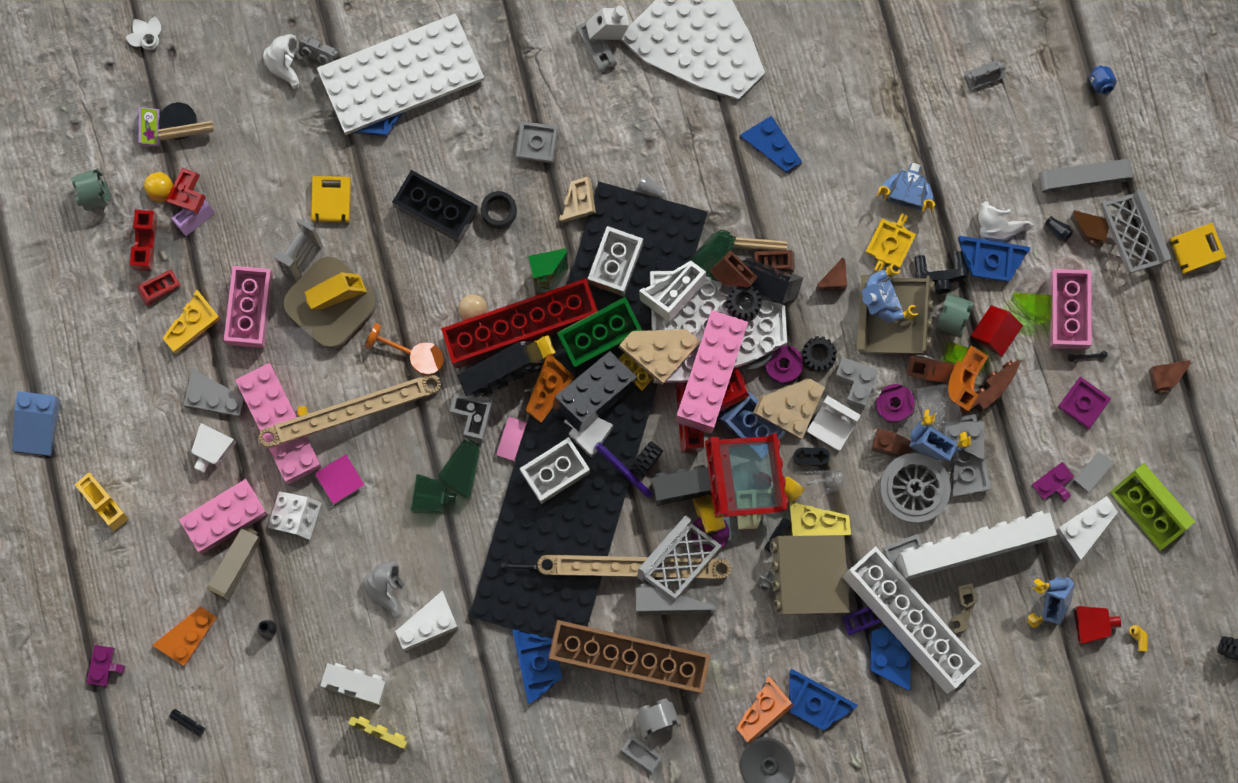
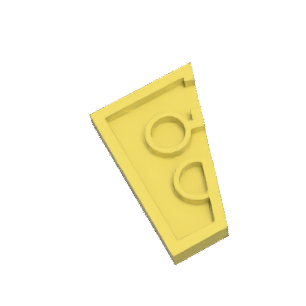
(814, 521)
(379, 731)

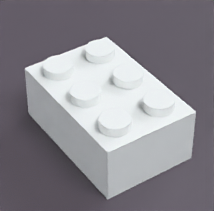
(615, 261)
(555, 470)

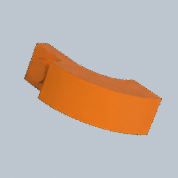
(963, 378)

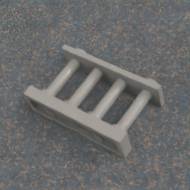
(291, 260)

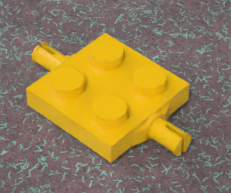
(890, 243)

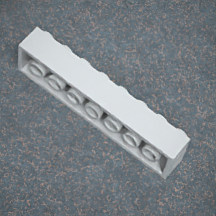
(975, 546)
(911, 620)

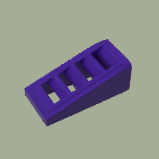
(859, 628)

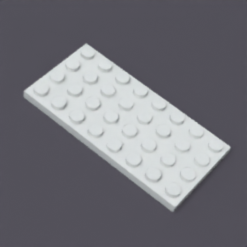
(400, 74)

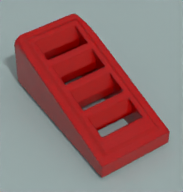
(161, 292)

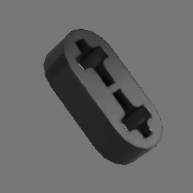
(811, 452)

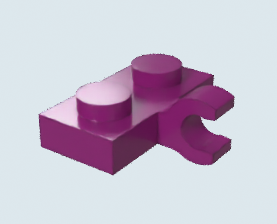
(1054, 482)
(102, 665)

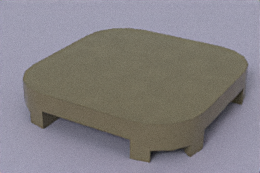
(335, 323)

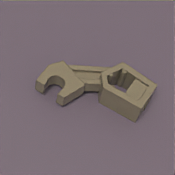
(964, 617)

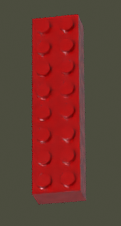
(521, 321)

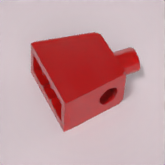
(1094, 623)

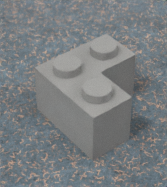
(861, 379)
(477, 415)

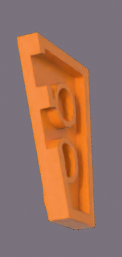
(551, 381)
(186, 637)
(765, 711)

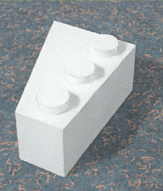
(672, 293)
(1086, 527)
(427, 624)
(354, 683)

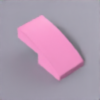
(511, 438)

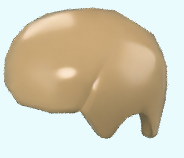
(472, 306)

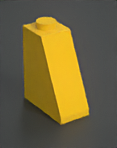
(335, 290)

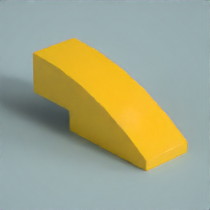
(101, 501)

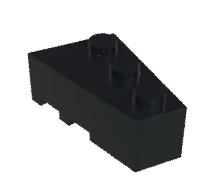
(774, 282)

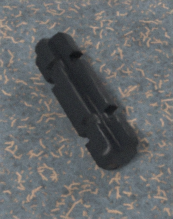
(779, 531)
(187, 722)

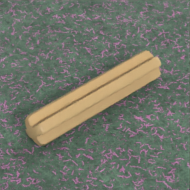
(186, 130)
(759, 244)

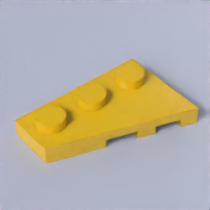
(193, 321)

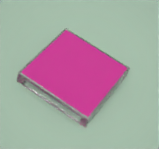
(340, 479)

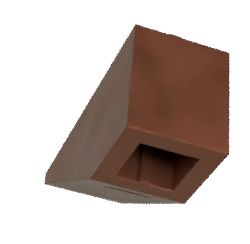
(929, 368)

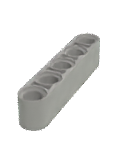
(1086, 175)

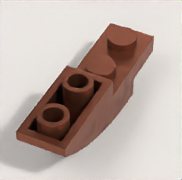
(996, 385)

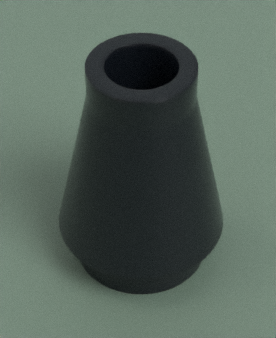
(1059, 229)
(270, 632)

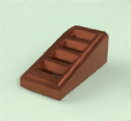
(782, 254)

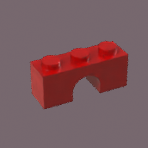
(145, 233)

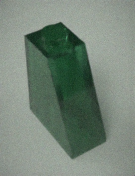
(713, 251)
(462, 469)

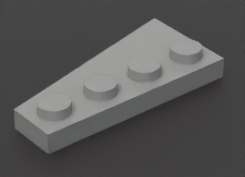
(969, 470)

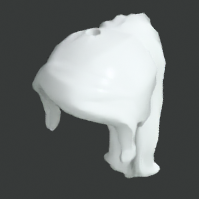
(279, 58)
(996, 227)

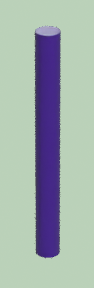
(623, 470)

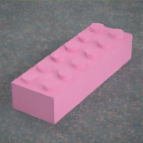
(711, 372)
(270, 407)

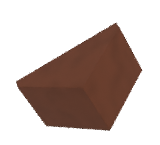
(835, 278)

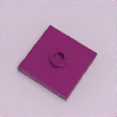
(1084, 403)

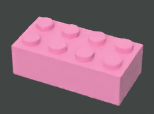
(248, 307)
(1071, 309)
(223, 517)

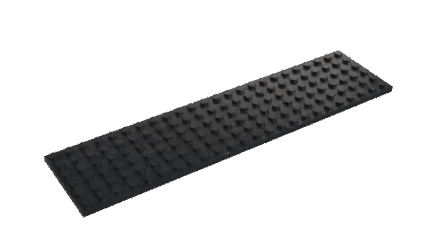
(587, 512)

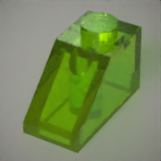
(1033, 306)

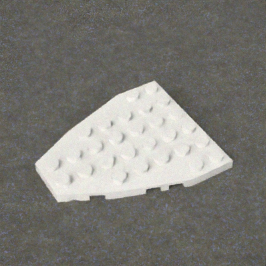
(698, 44)
(761, 337)

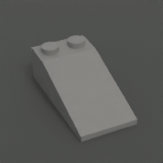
(654, 602)

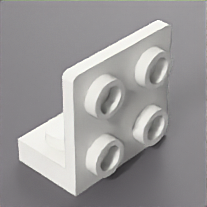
(833, 423)
(294, 514)

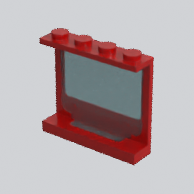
(746, 476)

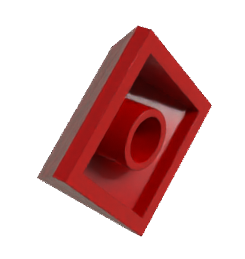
(997, 330)

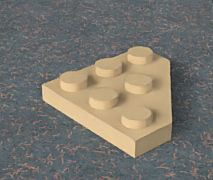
(659, 350)
(790, 406)

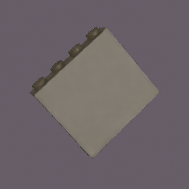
(901, 336)
(809, 575)

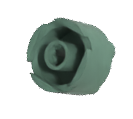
(91, 190)
(954, 315)

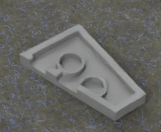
(211, 396)

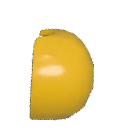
(158, 186)
(793, 489)

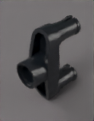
(944, 277)

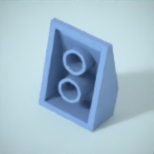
(35, 423)
(744, 424)

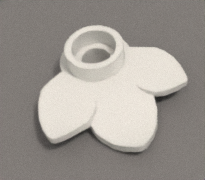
(145, 32)

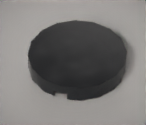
(177, 115)

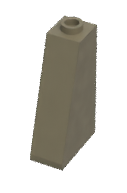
(234, 564)

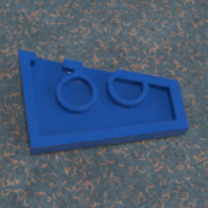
(773, 144)

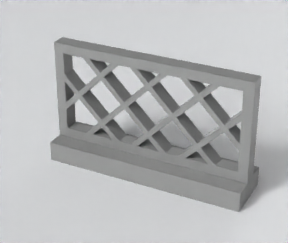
(1147, 228)
(664, 552)

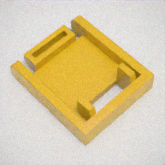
(331, 202)
(1195, 250)

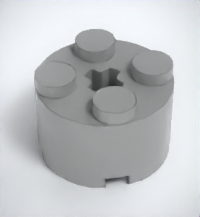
(657, 719)

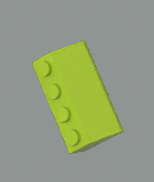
(1152, 506)

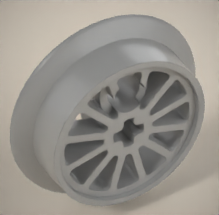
(931, 466)

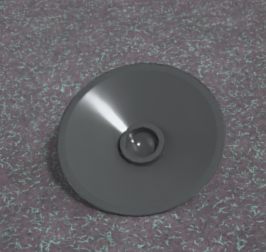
(767, 762)

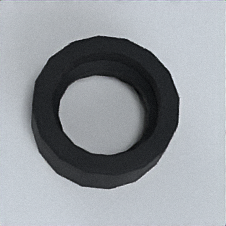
(502, 196)

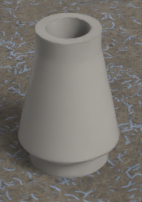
(649, 187)

